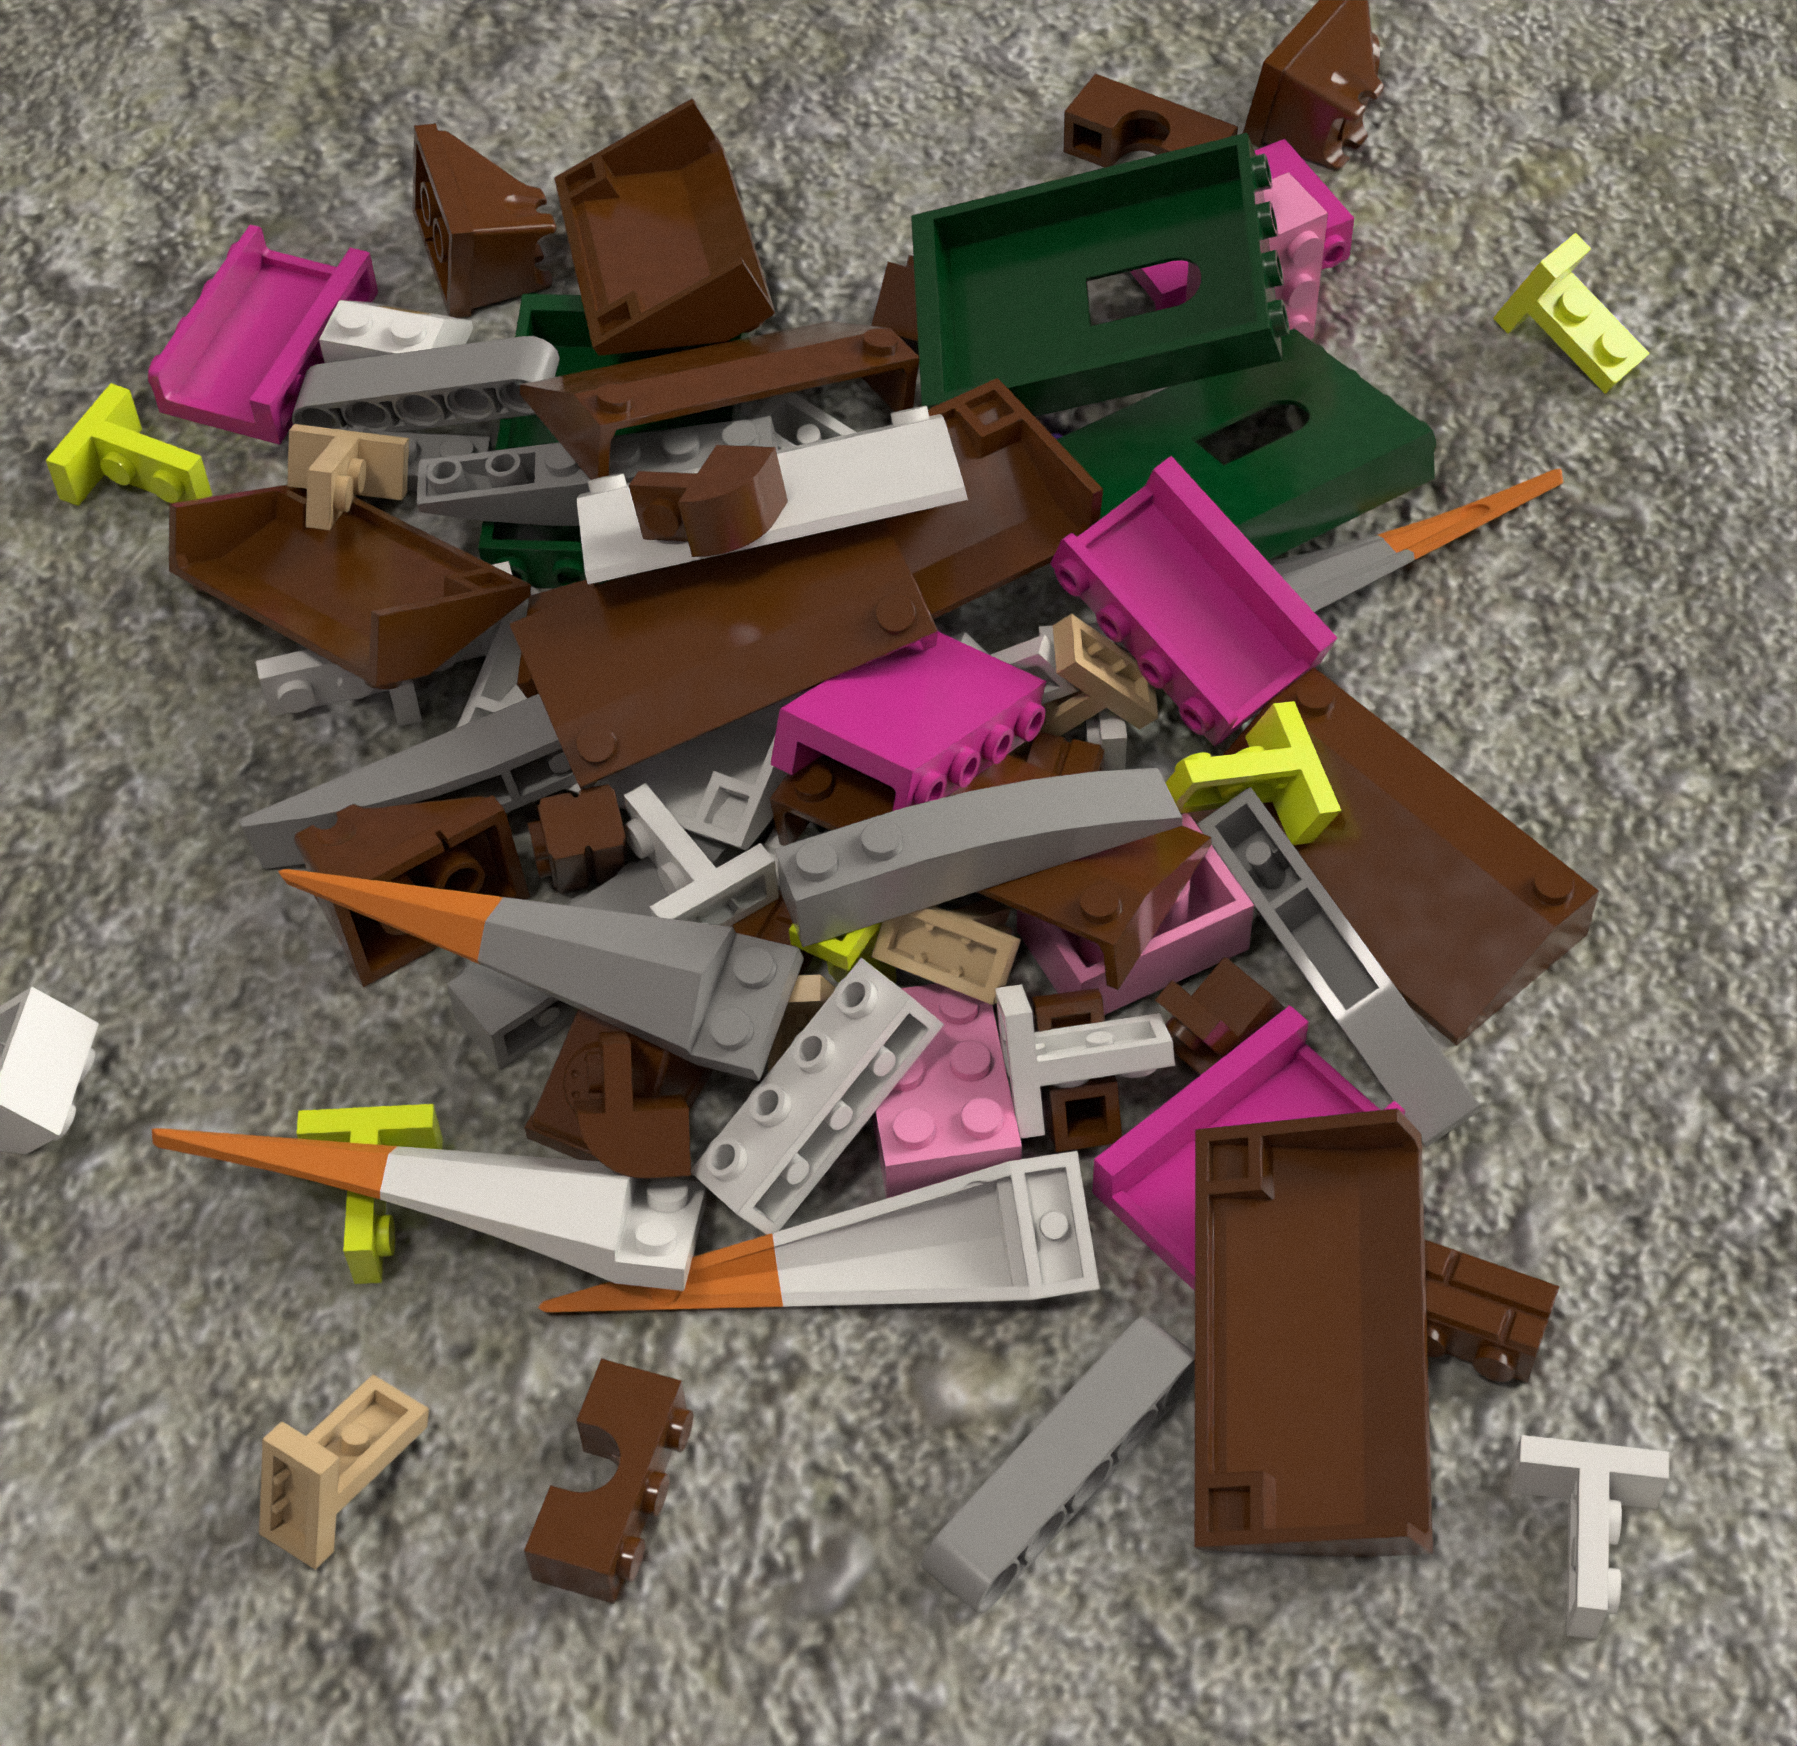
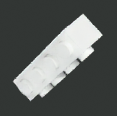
(816, 1098)

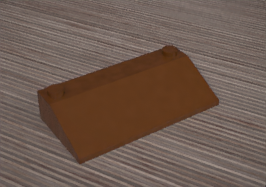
(662, 240)
(593, 404)
(1019, 504)
(357, 594)
(715, 641)
(1428, 870)
(1103, 897)
(1311, 1338)

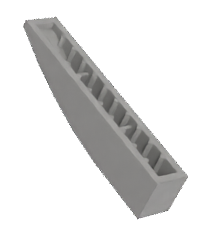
(964, 846)

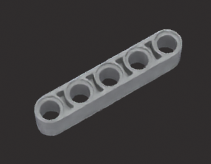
(426, 386)
(1060, 1465)

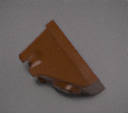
(1319, 84)
(476, 224)
(423, 844)
(653, 1074)

